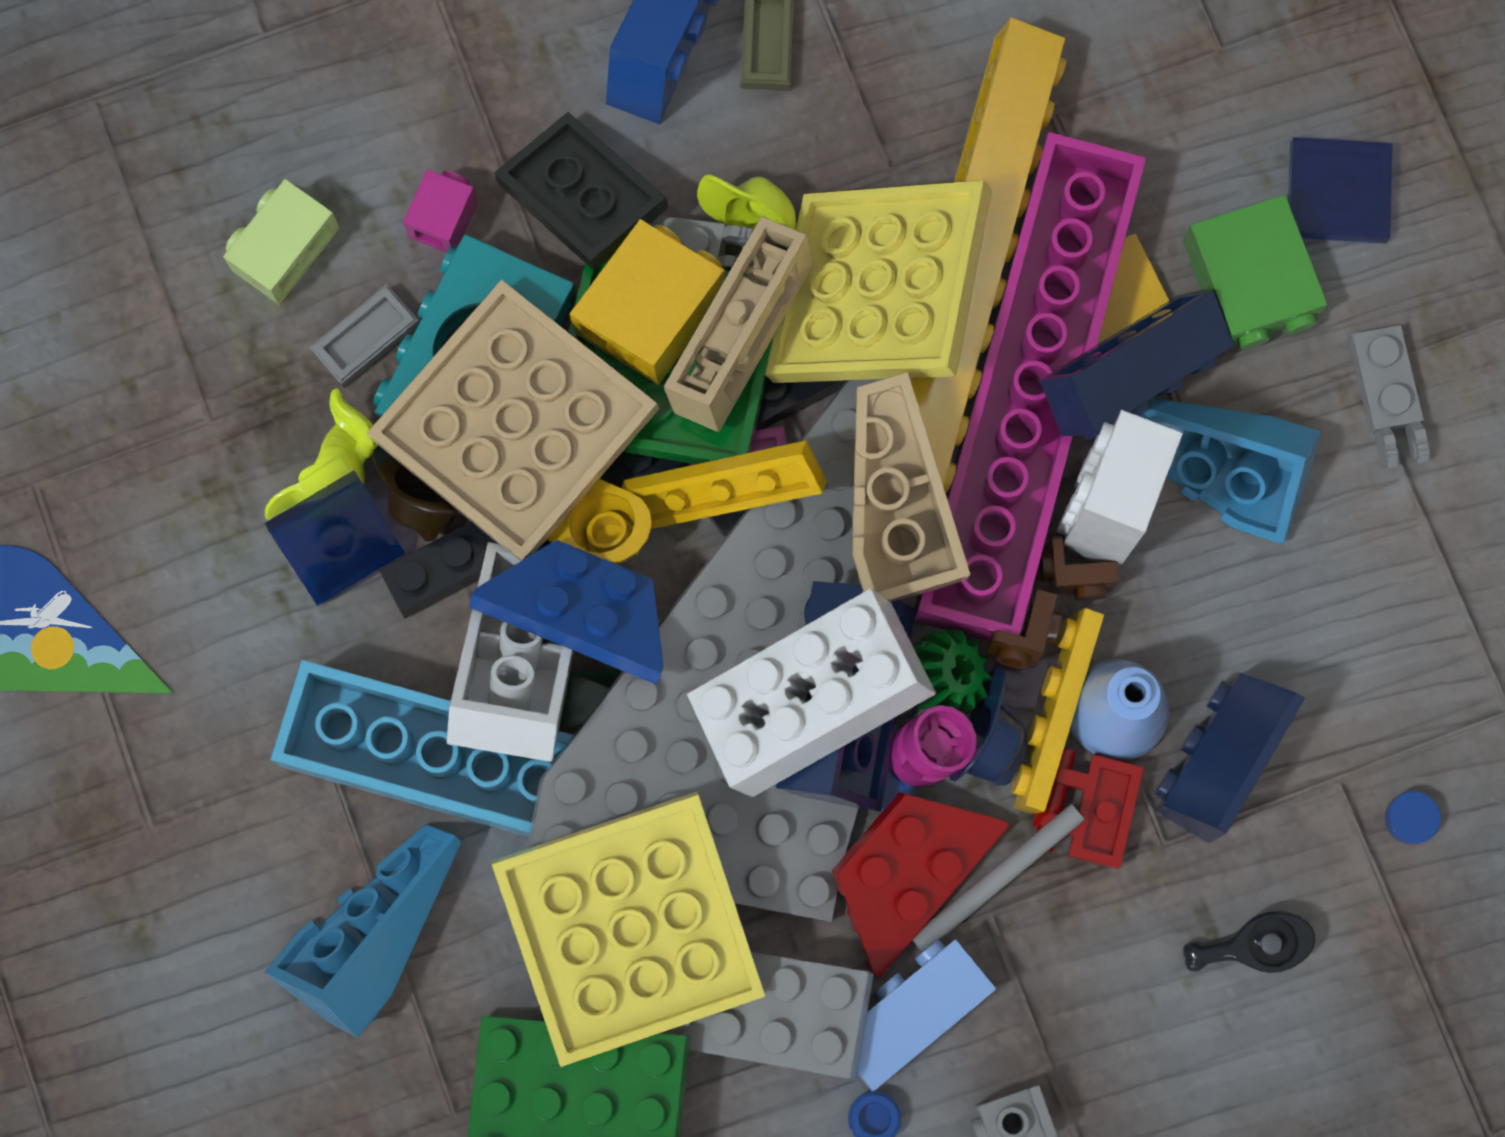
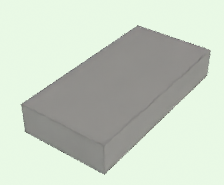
(364, 336)

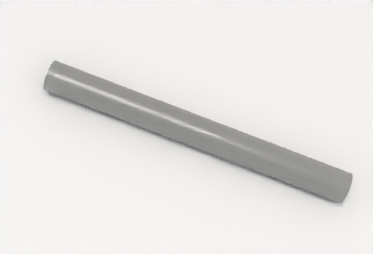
(998, 877)

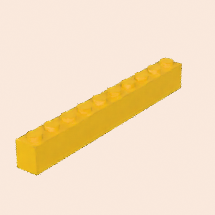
(1002, 152)

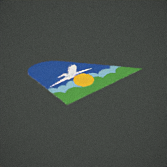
(57, 638)

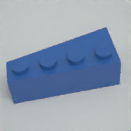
(653, 54)

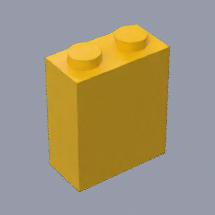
(648, 300)

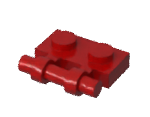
(1105, 803)

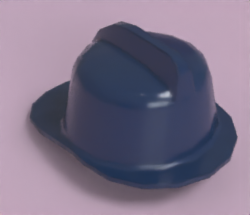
(999, 735)

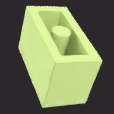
(280, 240)

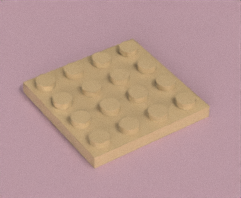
(513, 421)

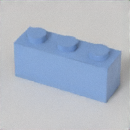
(919, 1010)

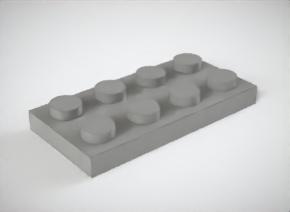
(804, 1023)

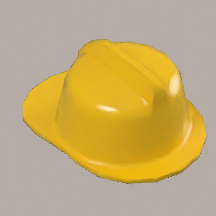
(607, 523)

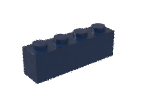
(1137, 364)

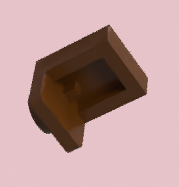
(1086, 581)
(1040, 627)

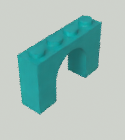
(467, 280)

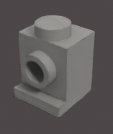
(1026, 1103)

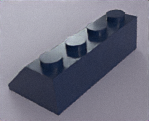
(859, 769)

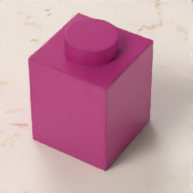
(441, 210)

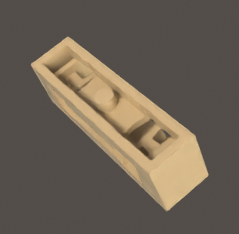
(739, 324)

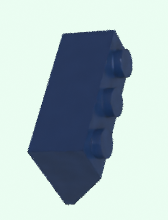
(1226, 755)

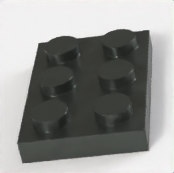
(580, 190)

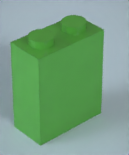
(1257, 271)

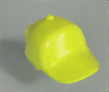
(745, 203)
(341, 452)

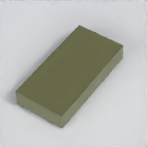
(767, 44)

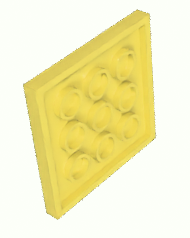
(884, 283)
(628, 928)

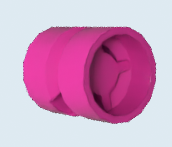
(932, 746)

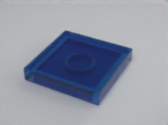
(1341, 189)
(335, 538)

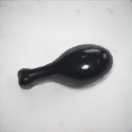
(1265, 943)

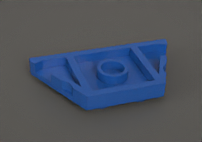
(580, 606)

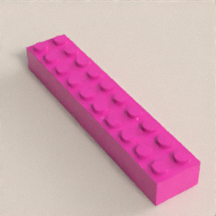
(1045, 320)

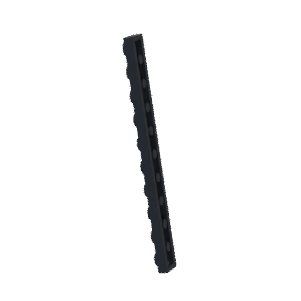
(459, 555)

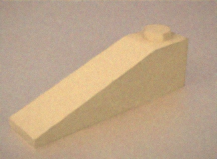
(900, 508)

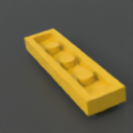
(730, 484)
(1050, 730)

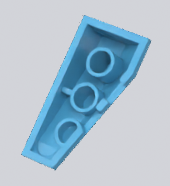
(1239, 463)
(359, 952)

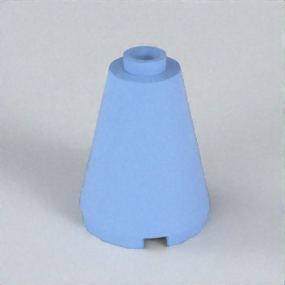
(1120, 710)

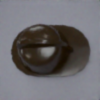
(411, 500)

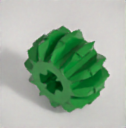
(953, 670)

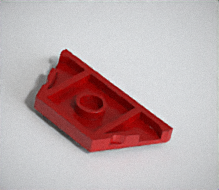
(907, 871)

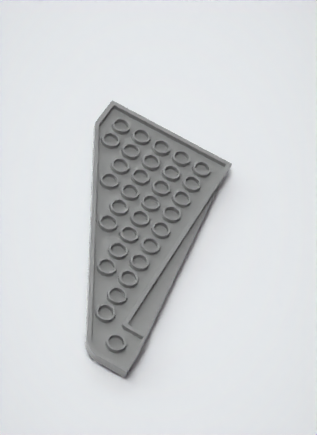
(646, 738)

